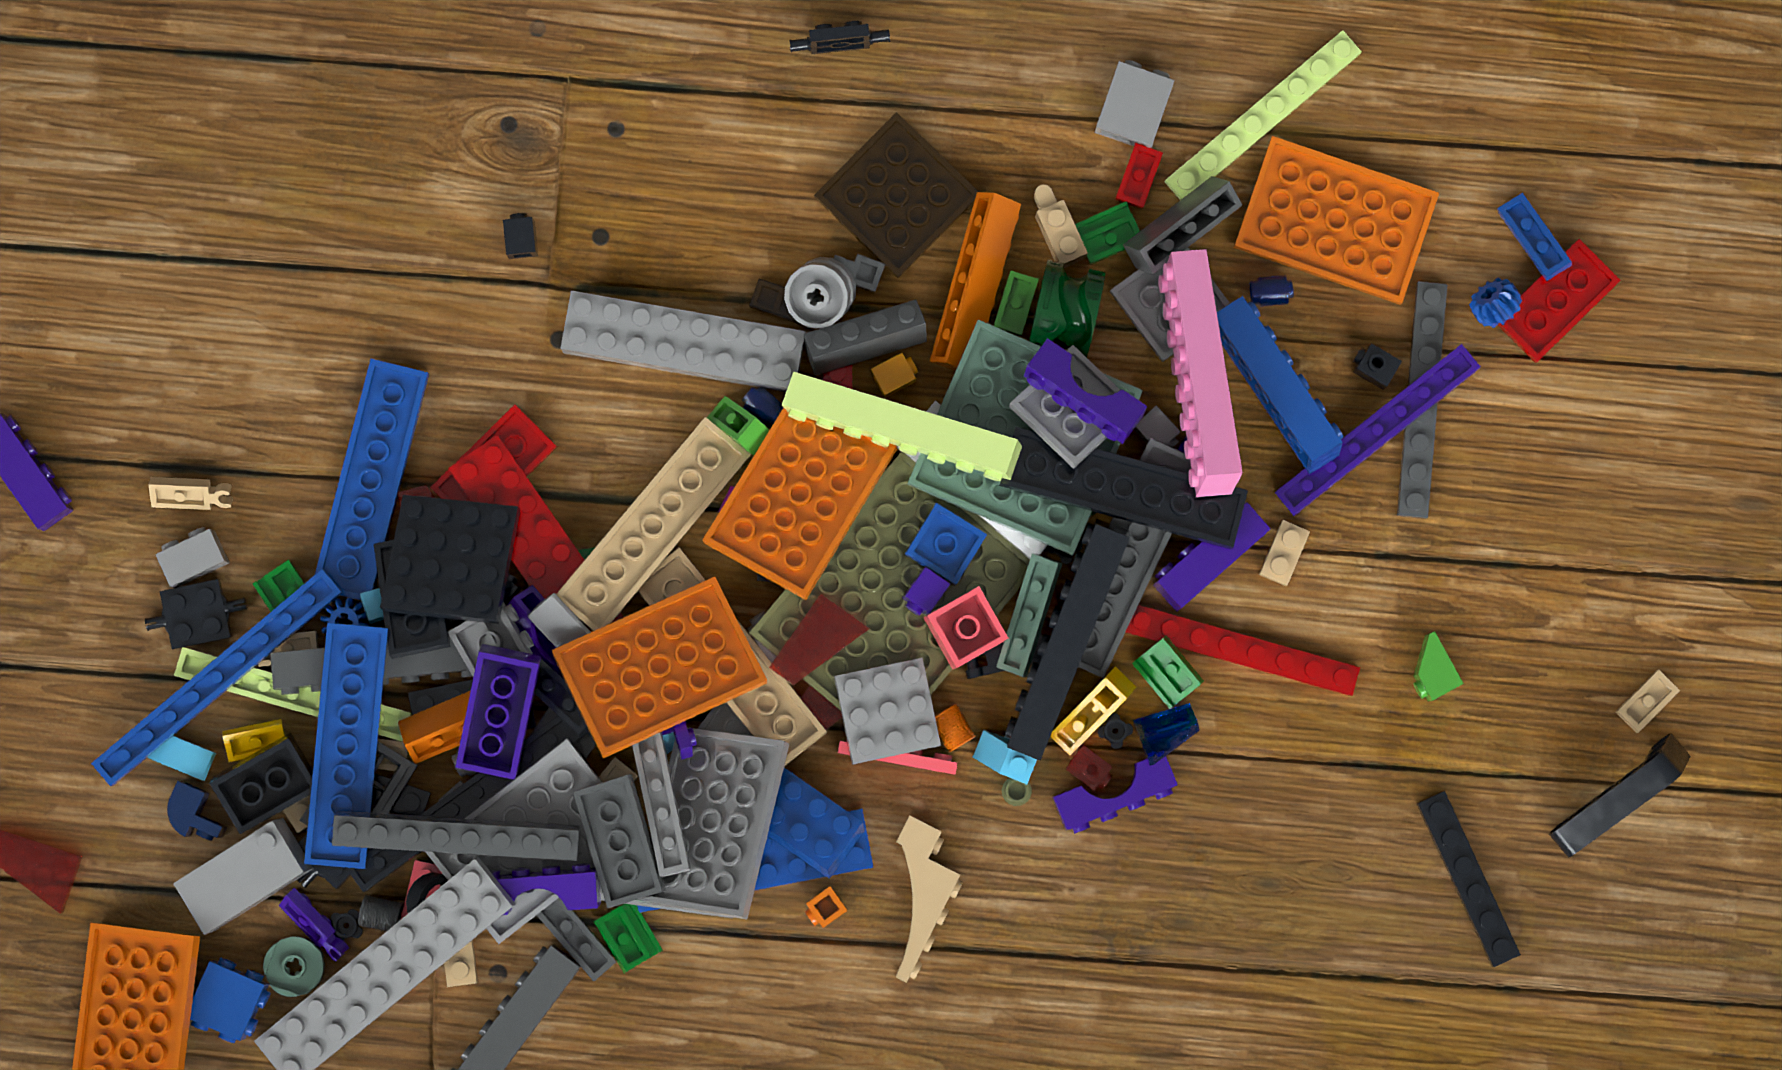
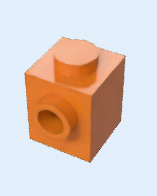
(825, 907)

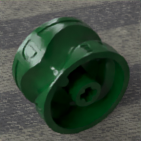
(1067, 307)

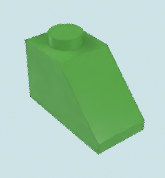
(739, 425)
(1434, 670)

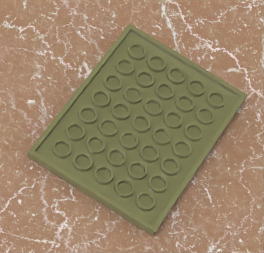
(873, 575)

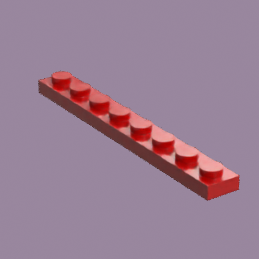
(1244, 650)

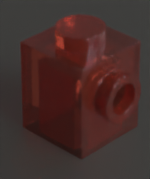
(1089, 769)

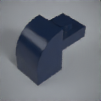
(185, 812)

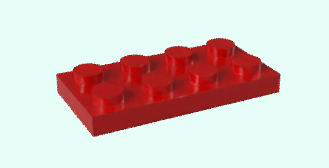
(1558, 304)
(522, 439)

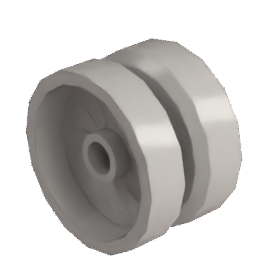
(811, 307)

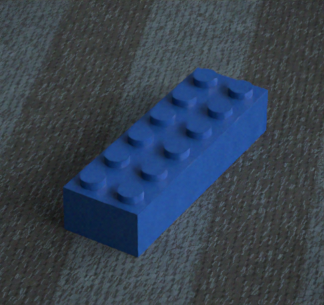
(1278, 386)

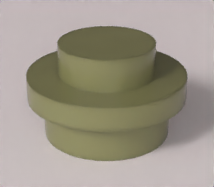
(1016, 792)

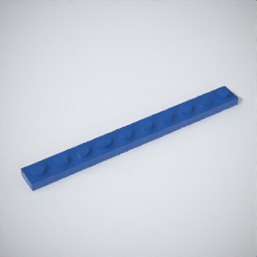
(217, 677)

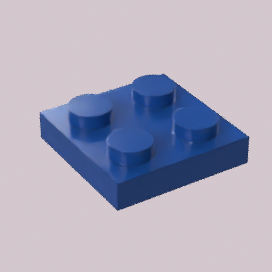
(945, 544)

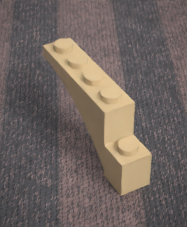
(930, 887)

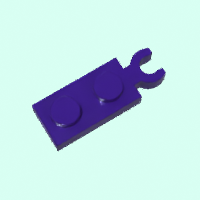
(313, 924)

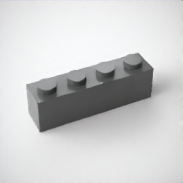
(1182, 224)
(865, 337)

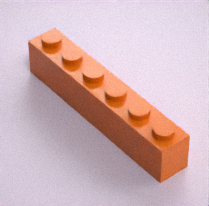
(975, 275)

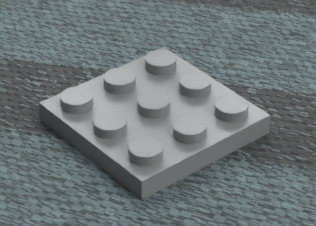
(1143, 305)
(1059, 424)
(887, 711)

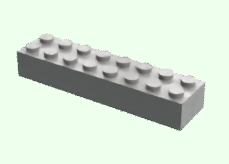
(681, 341)

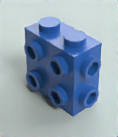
(228, 1000)

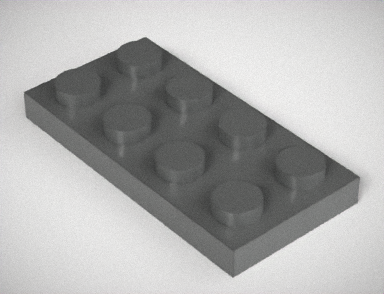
(619, 841)

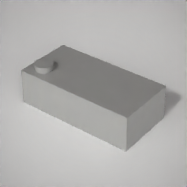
(243, 876)

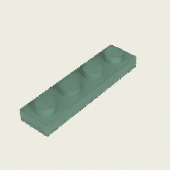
(1029, 615)

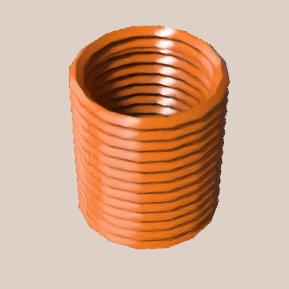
(953, 728)

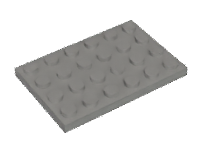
(535, 796)
(725, 818)

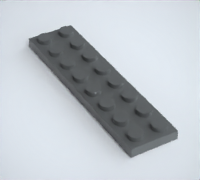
(1133, 572)

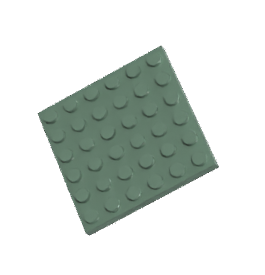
(980, 396)

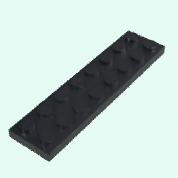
(1126, 491)

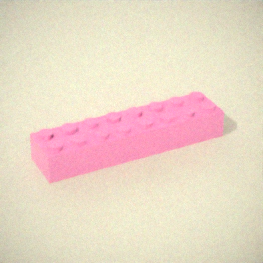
(1200, 374)

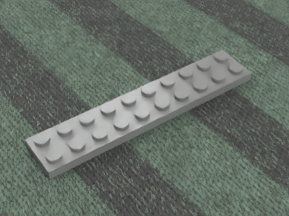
(386, 970)

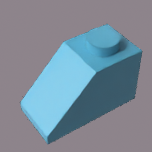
(994, 753)

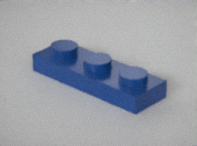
(1534, 236)

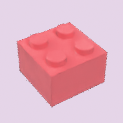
(965, 628)

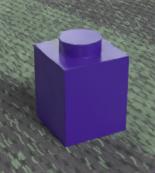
(925, 592)

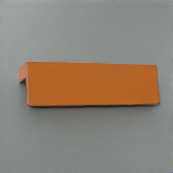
(435, 728)

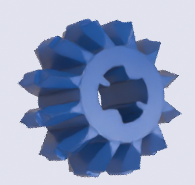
(1495, 302)
(341, 611)

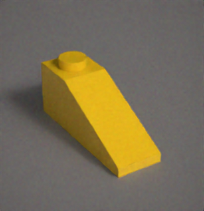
(1093, 710)

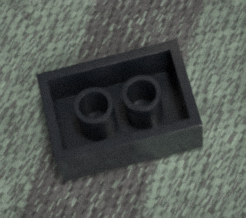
(264, 783)

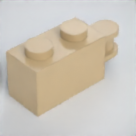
(1058, 228)

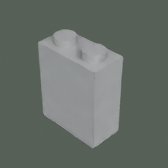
(1134, 104)

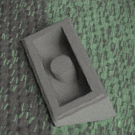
(557, 621)

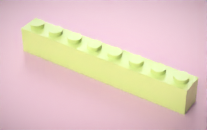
(901, 426)

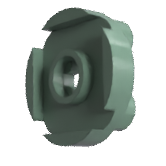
(279, 976)

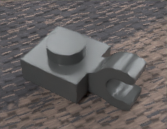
(864, 271)

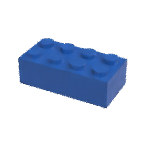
(812, 825)

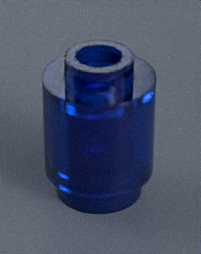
(1271, 290)
(762, 405)

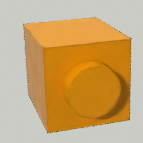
(894, 374)

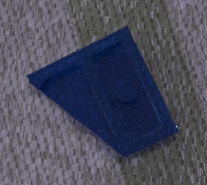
(1165, 731)

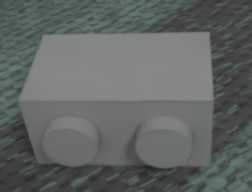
(191, 557)

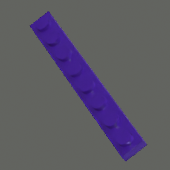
(1380, 428)

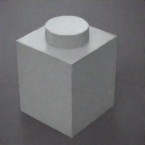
(1158, 427)

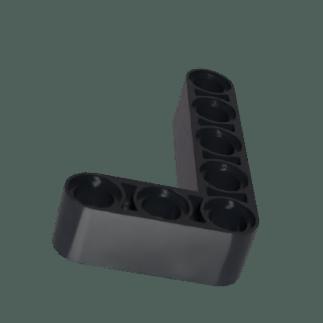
(1660, 769)

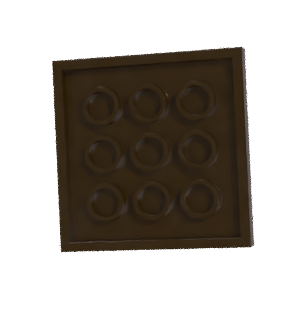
(897, 195)

